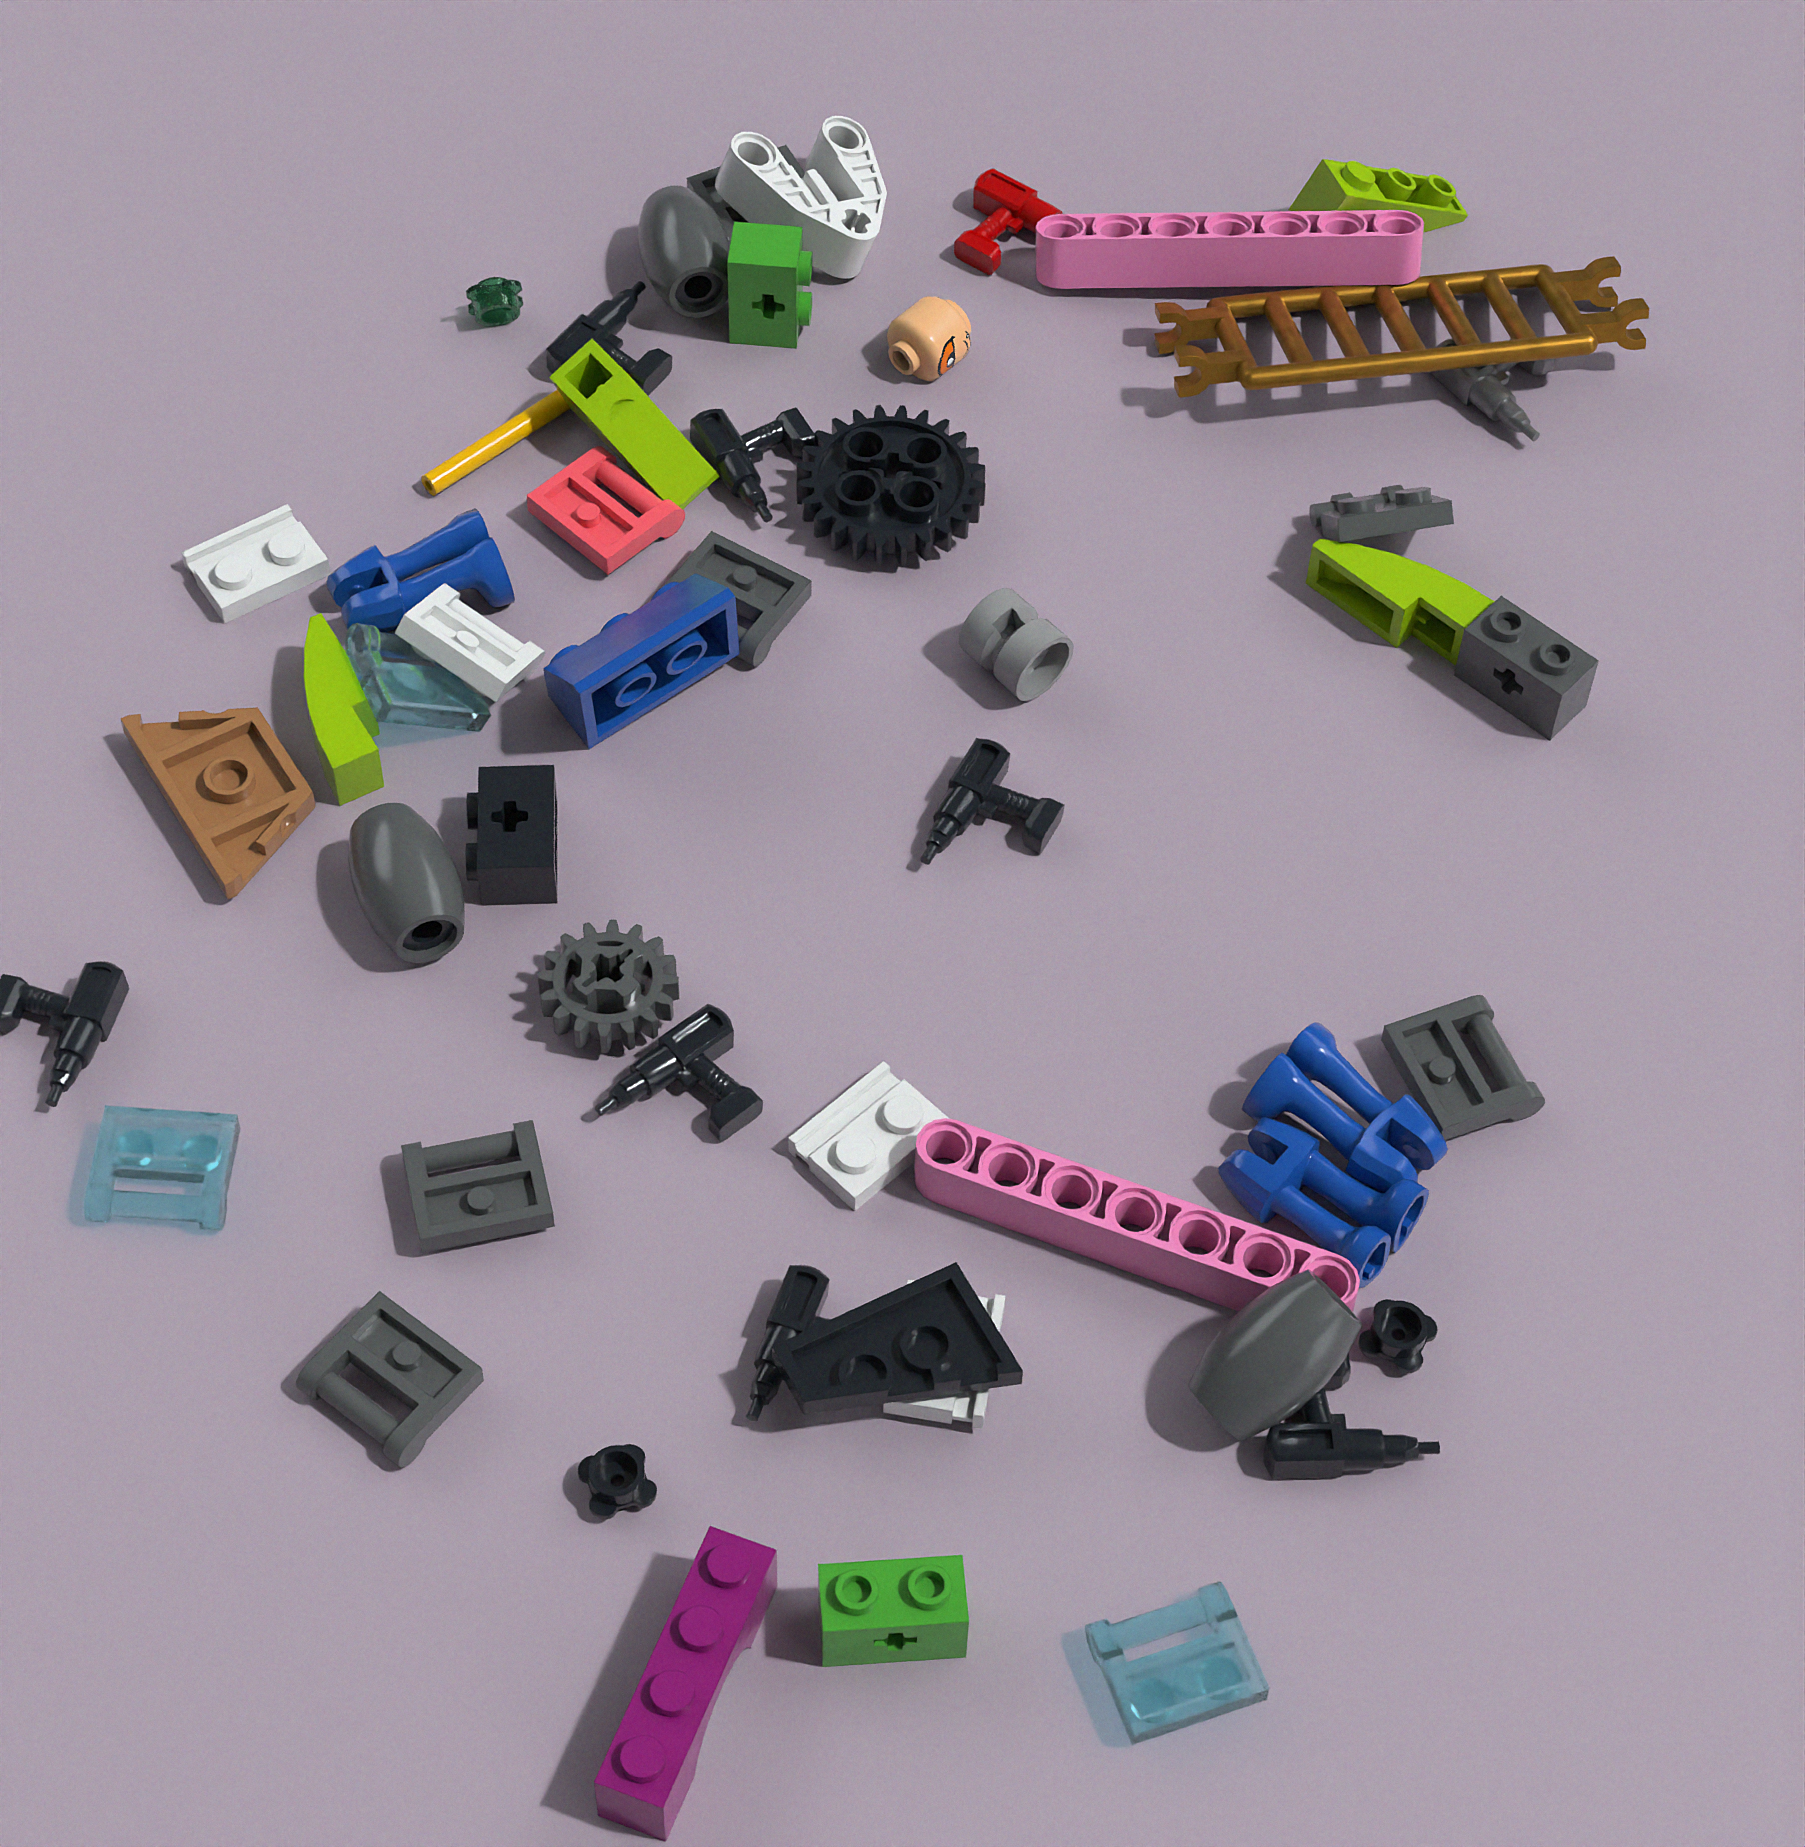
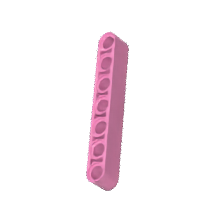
(1229, 249)
(1107, 1205)

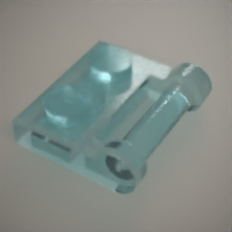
(408, 691)
(163, 1148)
(1183, 1681)

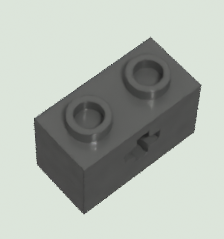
(1525, 667)

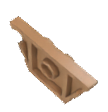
(225, 786)

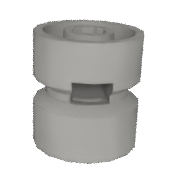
(1016, 644)

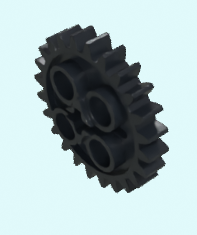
(890, 485)

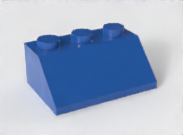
(644, 657)

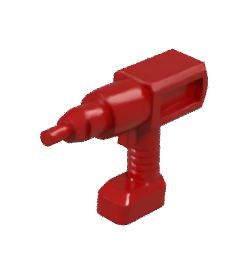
(1009, 208)

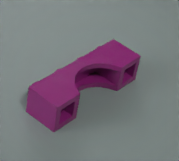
(669, 1712)

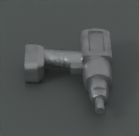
(1487, 391)

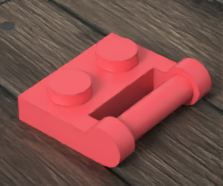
(595, 521)

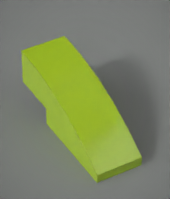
(1395, 595)
(340, 716)

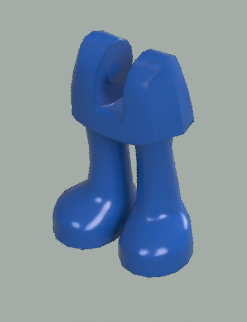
(373, 586)
(1378, 1155)
(1289, 1161)

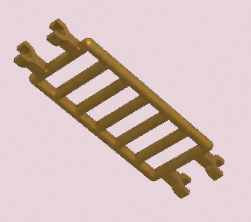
(1557, 288)

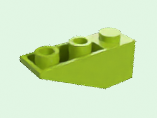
(1362, 187)
(632, 425)

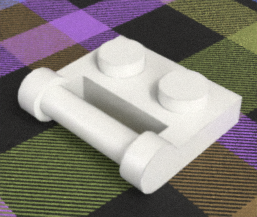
(468, 644)

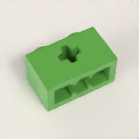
(767, 285)
(892, 1610)

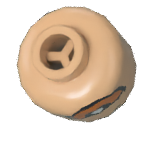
(929, 338)

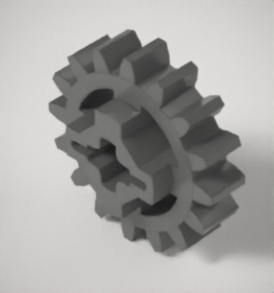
(608, 986)

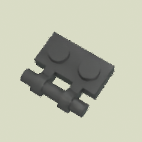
(1380, 514)

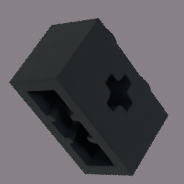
(515, 835)

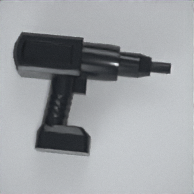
(602, 326)
(735, 454)
(976, 791)
(81, 1018)
(688, 1056)
(792, 1313)
(1326, 1447)

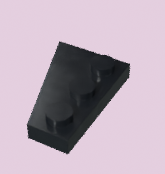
(899, 1348)

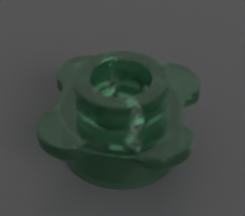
(495, 301)

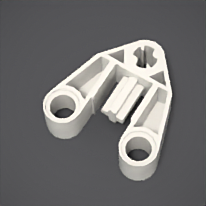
(834, 202)

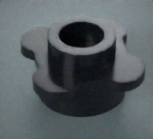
(1403, 1318)
(611, 1462)

